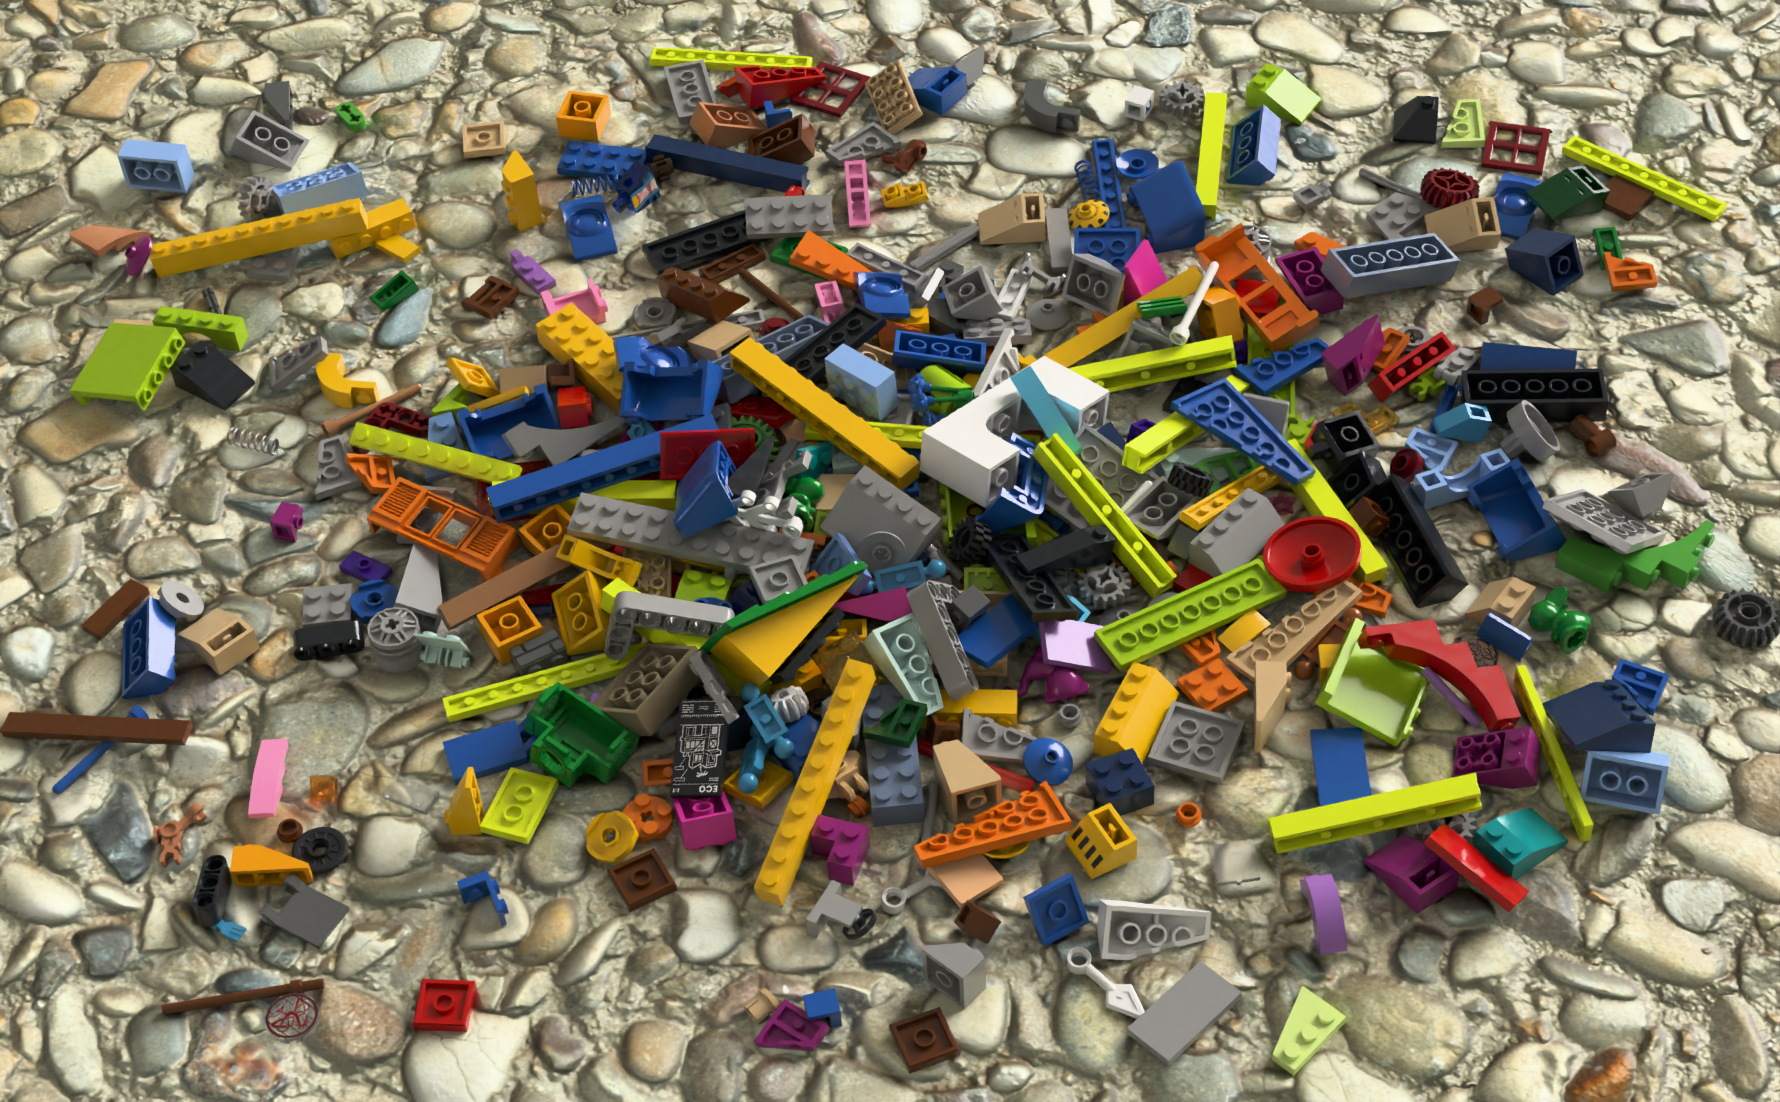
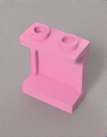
(586, 300)

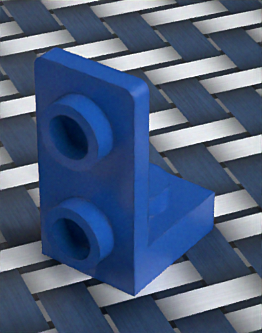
(480, 886)

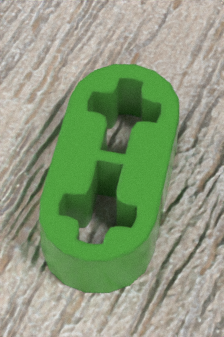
(351, 117)

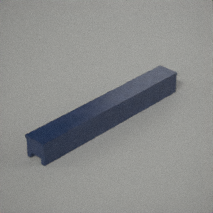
(728, 164)

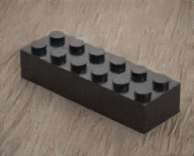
(1553, 392)

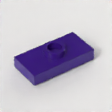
(364, 567)

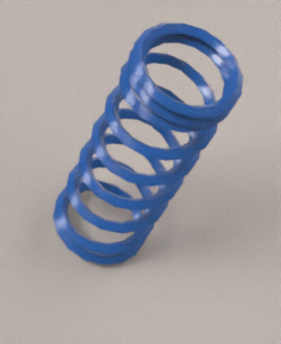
(1085, 172)
(614, 180)

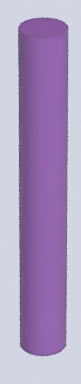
(1452, 698)

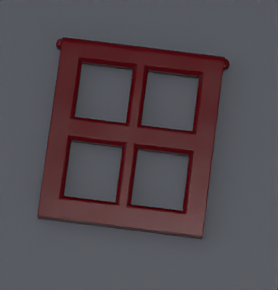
(851, 96)
(1516, 147)

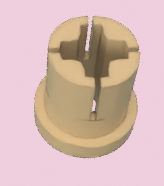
(761, 1006)

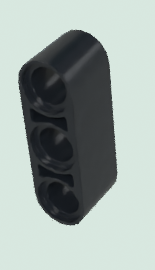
(328, 640)
(212, 891)

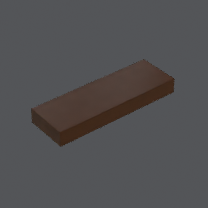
(732, 264)
(115, 609)

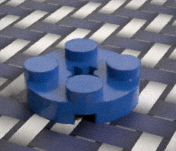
(362, 601)

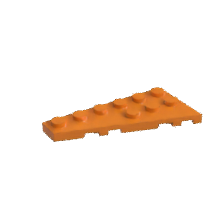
(1001, 826)

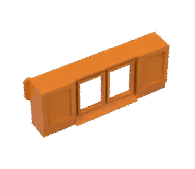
(1235, 258)
(482, 548)

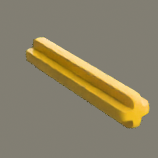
(500, 399)

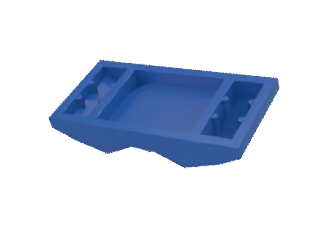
(1513, 207)
(588, 228)
(882, 293)
(643, 352)

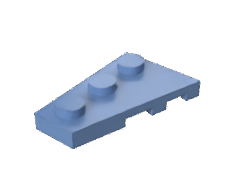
(442, 431)
(836, 556)

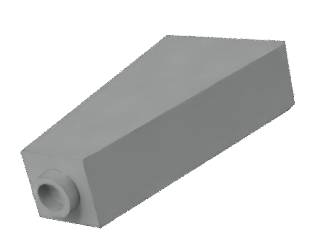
(421, 587)

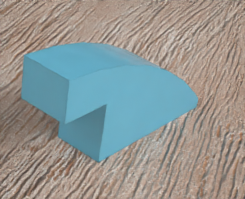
(1043, 408)

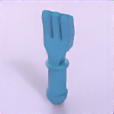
(230, 930)

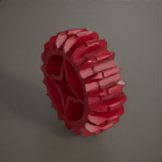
(1448, 187)

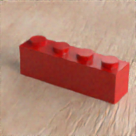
(1411, 367)

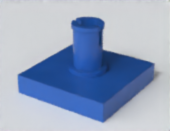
(1056, 909)

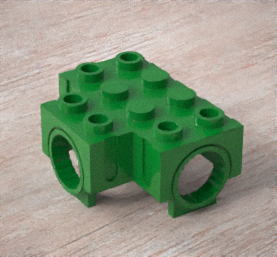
(576, 737)

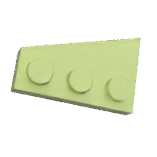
(1466, 126)
(1306, 1031)

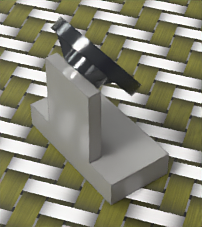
(840, 910)

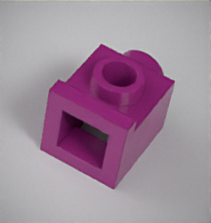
(287, 521)

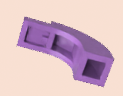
(1325, 912)

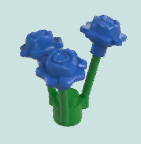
(920, 402)

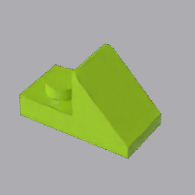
(454, 401)

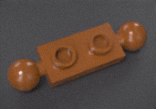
(1331, 634)

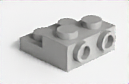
(1144, 338)

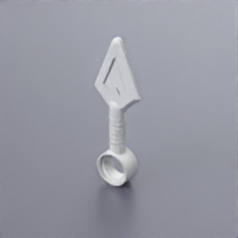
(907, 892)
(1118, 996)

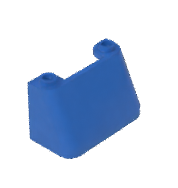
(1169, 208)
(669, 392)
(484, 429)
(704, 492)
(1023, 501)
(1515, 513)

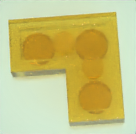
(1378, 420)

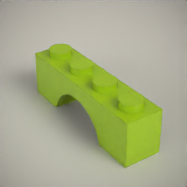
(225, 330)

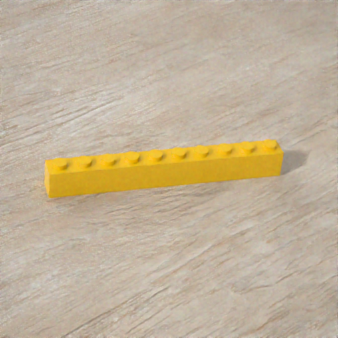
(259, 237)
(824, 413)
(815, 782)

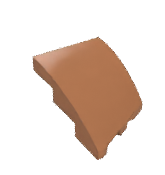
(100, 238)

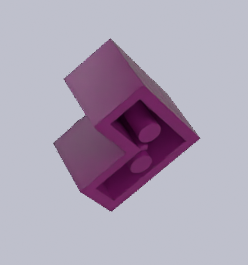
(843, 844)

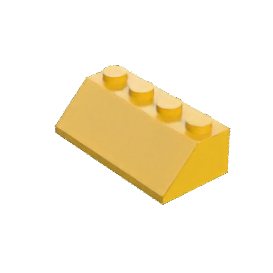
(1135, 713)

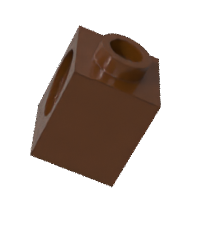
(1369, 517)

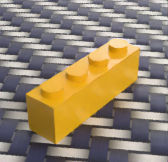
(382, 222)
(995, 704)

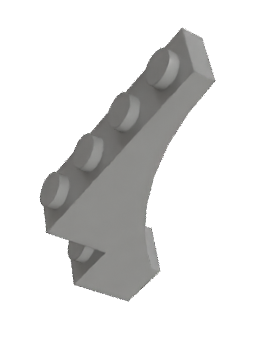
(559, 445)

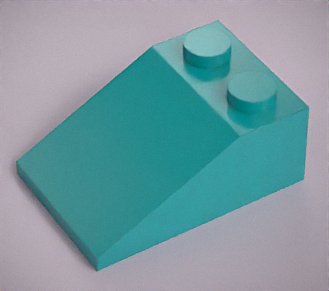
(1518, 841)

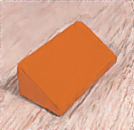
(657, 772)

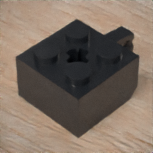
(1341, 439)

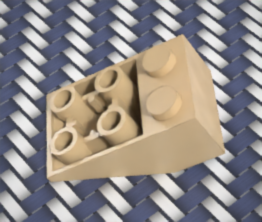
(1014, 221)
(1466, 225)
(220, 639)

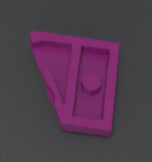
(791, 1030)

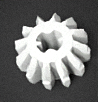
(790, 703)

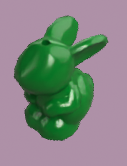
(807, 493)
(1566, 626)

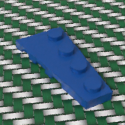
(1282, 367)

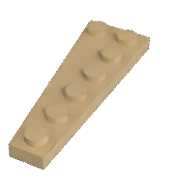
(1295, 632)

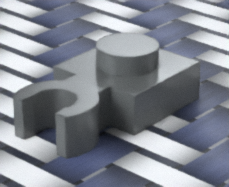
(951, 272)

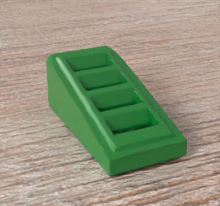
(401, 281)

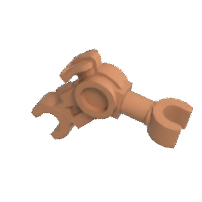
(172, 833)

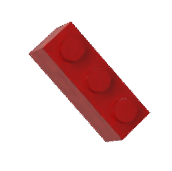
(574, 406)

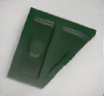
(899, 724)

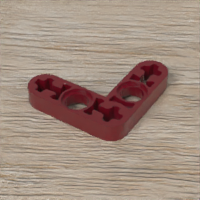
(389, 415)

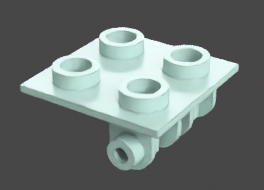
(443, 650)

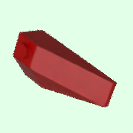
(764, 85)

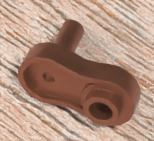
(908, 157)

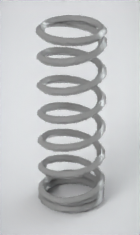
(272, 440)

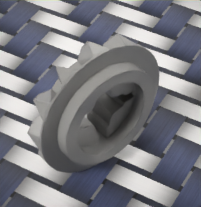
(1419, 336)

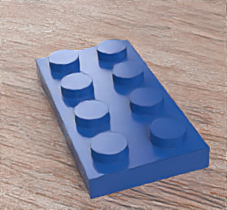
(598, 160)

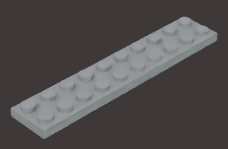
(654, 531)

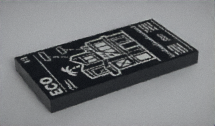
(699, 750)

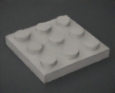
(1196, 742)

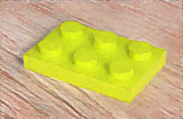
(519, 805)

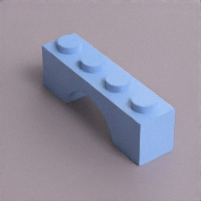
(1437, 489)

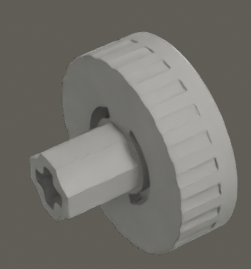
(1530, 433)

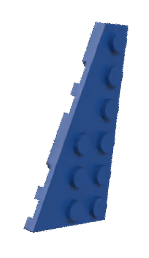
(1234, 420)

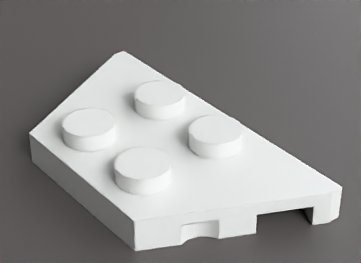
(1001, 364)

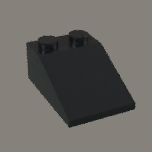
(210, 376)

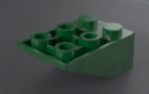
(1569, 194)

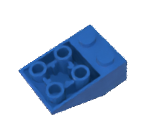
(938, 87)

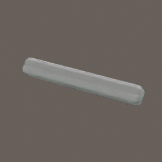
(945, 247)

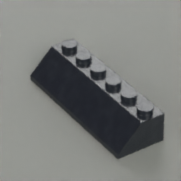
(1416, 545)

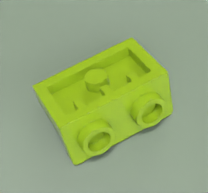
(983, 579)

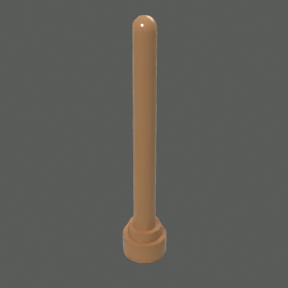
(332, 427)

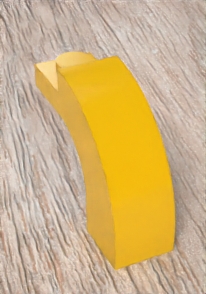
(341, 390)
(598, 560)

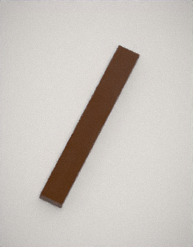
(97, 728)

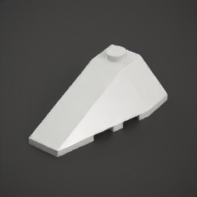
(1141, 928)

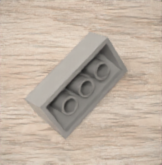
(1235, 535)

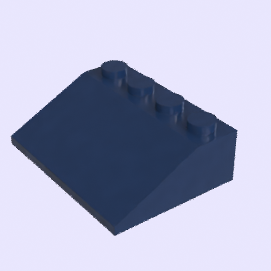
(1602, 719)

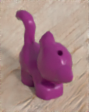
(1061, 681)

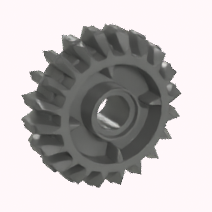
(1747, 618)

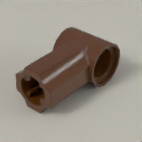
(1595, 440)

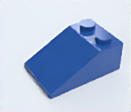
(802, 735)

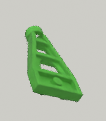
(1225, 460)

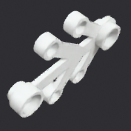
(756, 518)

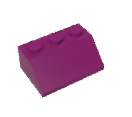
(1308, 282)

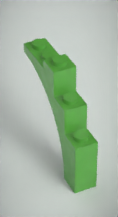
(1606, 567)

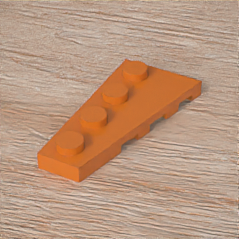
(825, 260)

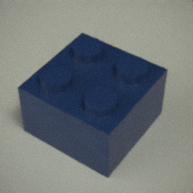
(1120, 781)

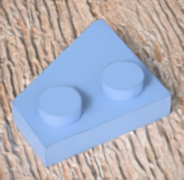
(1434, 450)

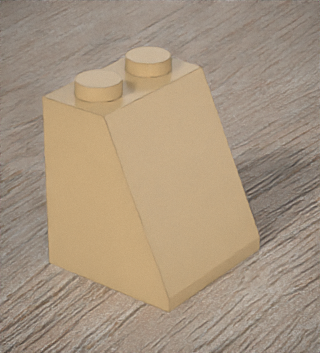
(718, 340)
(965, 781)

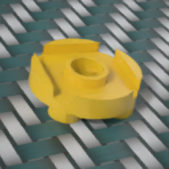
(624, 840)

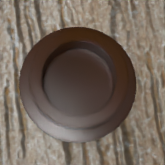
(289, 831)

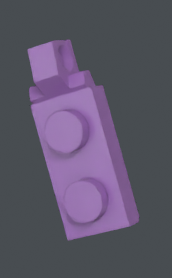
(531, 272)

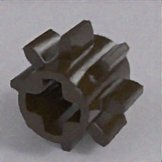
(662, 167)

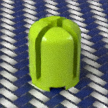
(940, 376)

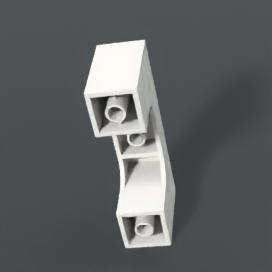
(968, 444)

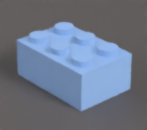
(156, 165)
(861, 382)
(1625, 779)

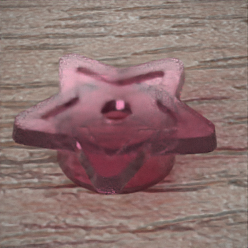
(1283, 509)

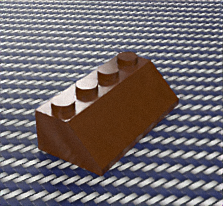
(699, 294)

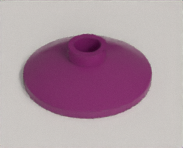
(138, 255)

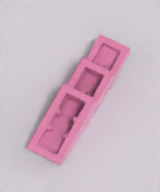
(857, 194)
(829, 300)
(267, 778)

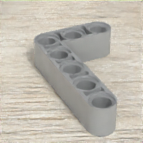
(931, 607)
(659, 613)

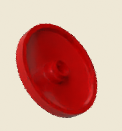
(1312, 553)

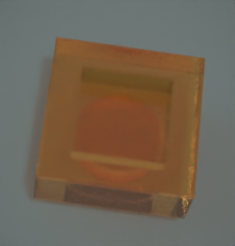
(323, 788)

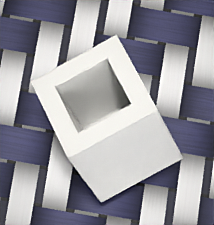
(1139, 103)

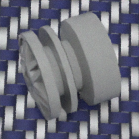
(1262, 241)
(394, 640)

